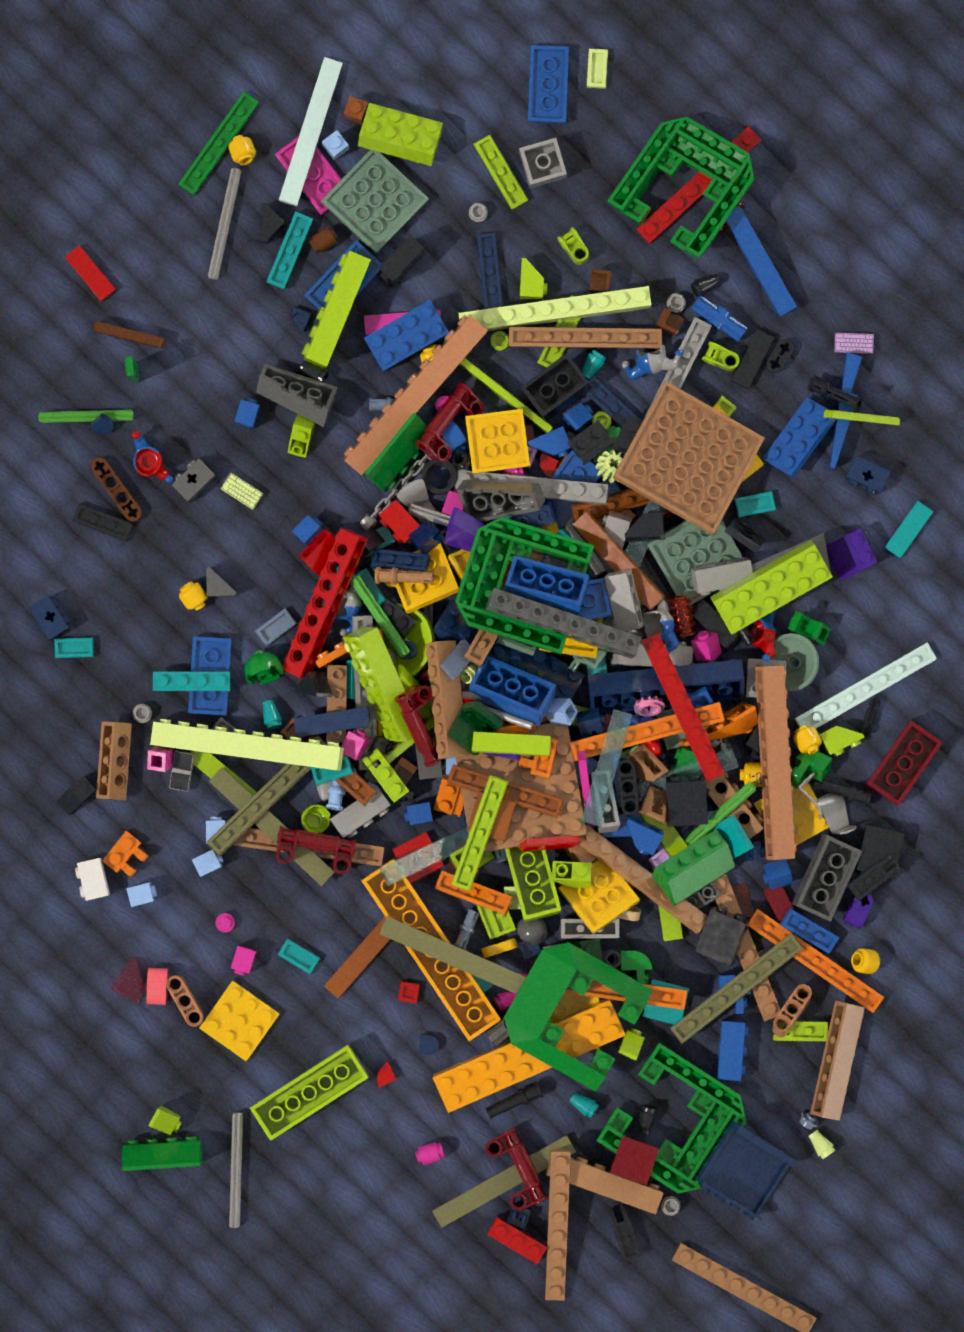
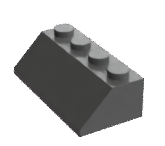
(826, 877)

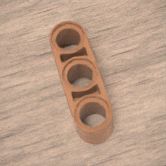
(178, 993)
(793, 1002)

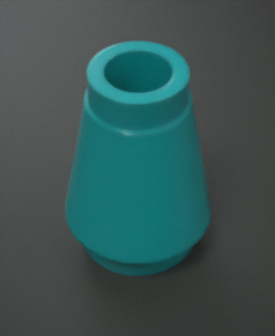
(593, 364)
(271, 715)
(584, 1104)

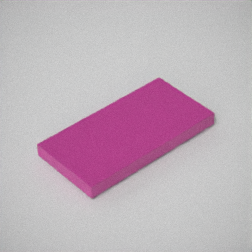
(320, 176)

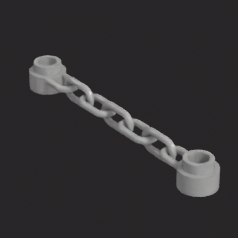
(370, 521)

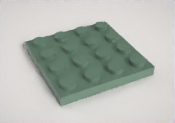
(374, 200)
(687, 548)

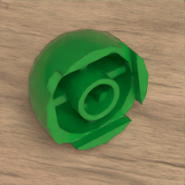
(262, 668)

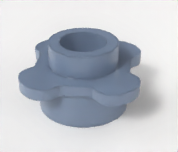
(808, 1120)

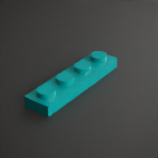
(289, 250)
(191, 681)

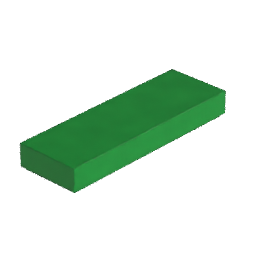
(132, 369)

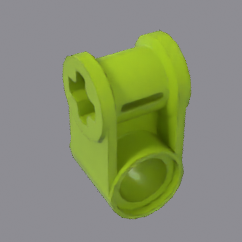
(571, 243)
(720, 356)

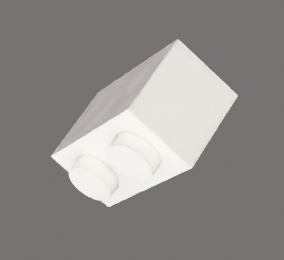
(92, 879)

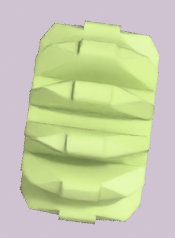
(605, 465)

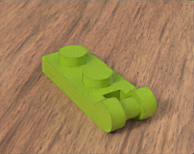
(386, 775)
(805, 1031)

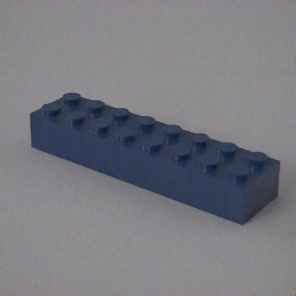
(543, 665)
(622, 689)

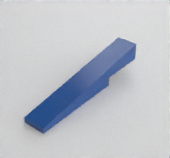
(760, 262)
(849, 374)

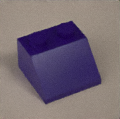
(850, 554)

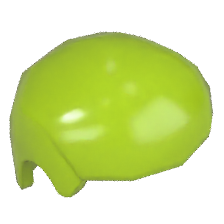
(315, 818)

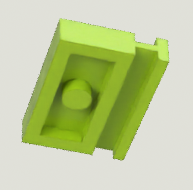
(496, 923)

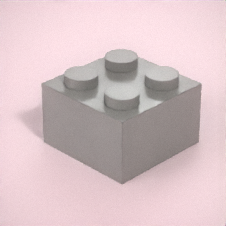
(542, 163)

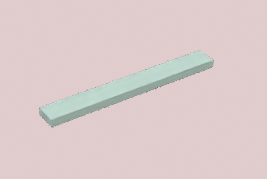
(310, 131)
(867, 687)

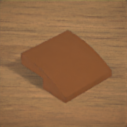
(502, 819)

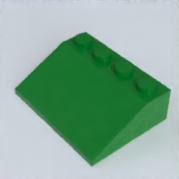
(397, 454)

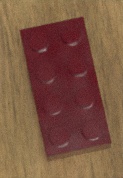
(903, 763)

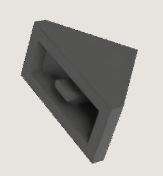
(217, 586)

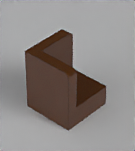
(600, 280)
(669, 322)
(405, 770)

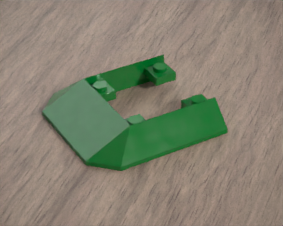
(705, 152)
(491, 551)
(539, 995)
(712, 1100)

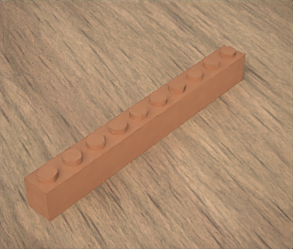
(415, 394)
(775, 762)

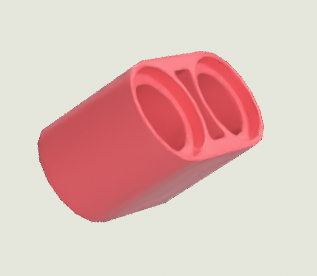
(156, 986)

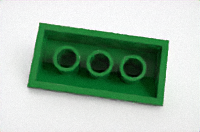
(694, 867)
(162, 1154)

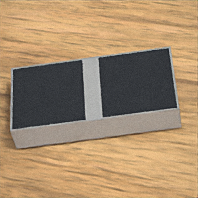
(182, 770)

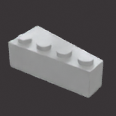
(680, 656)

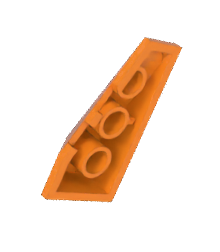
(737, 721)

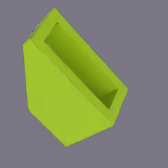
(532, 282)
(631, 1043)
(165, 1120)

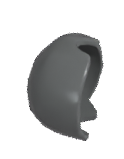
(532, 931)

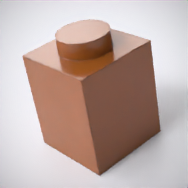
(355, 110)

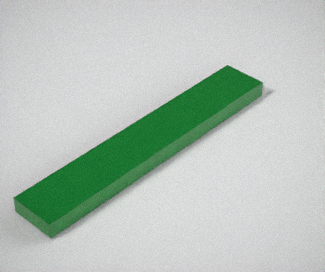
(218, 143)

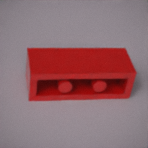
(517, 1239)

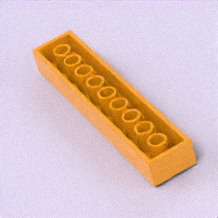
(454, 986)
(509, 1065)

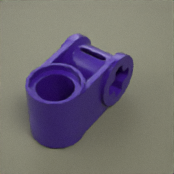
(857, 913)

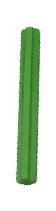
(84, 416)
(380, 616)
(721, 813)

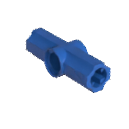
(719, 318)

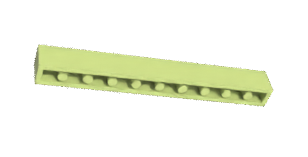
(563, 309)
(247, 746)

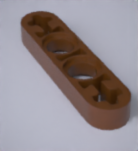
(129, 335)
(118, 488)

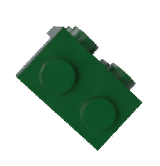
(472, 718)

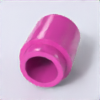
(430, 1153)

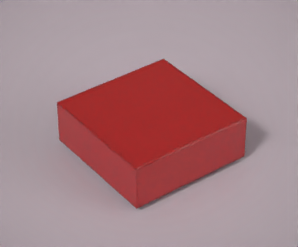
(409, 992)

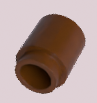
(323, 240)

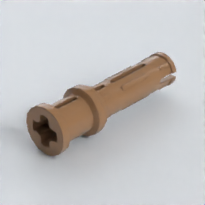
(395, 575)

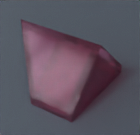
(130, 982)

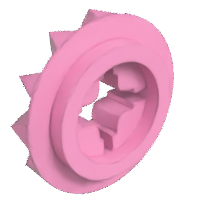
(655, 707)

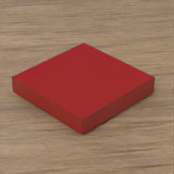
(413, 845)

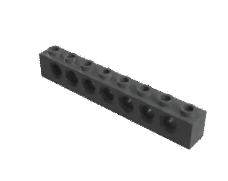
(563, 623)

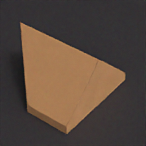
(647, 764)
(655, 806)

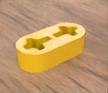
(499, 947)

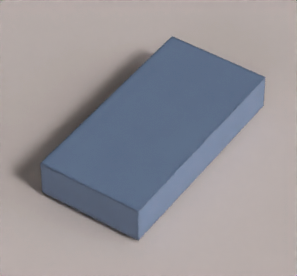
(275, 627)
(455, 661)

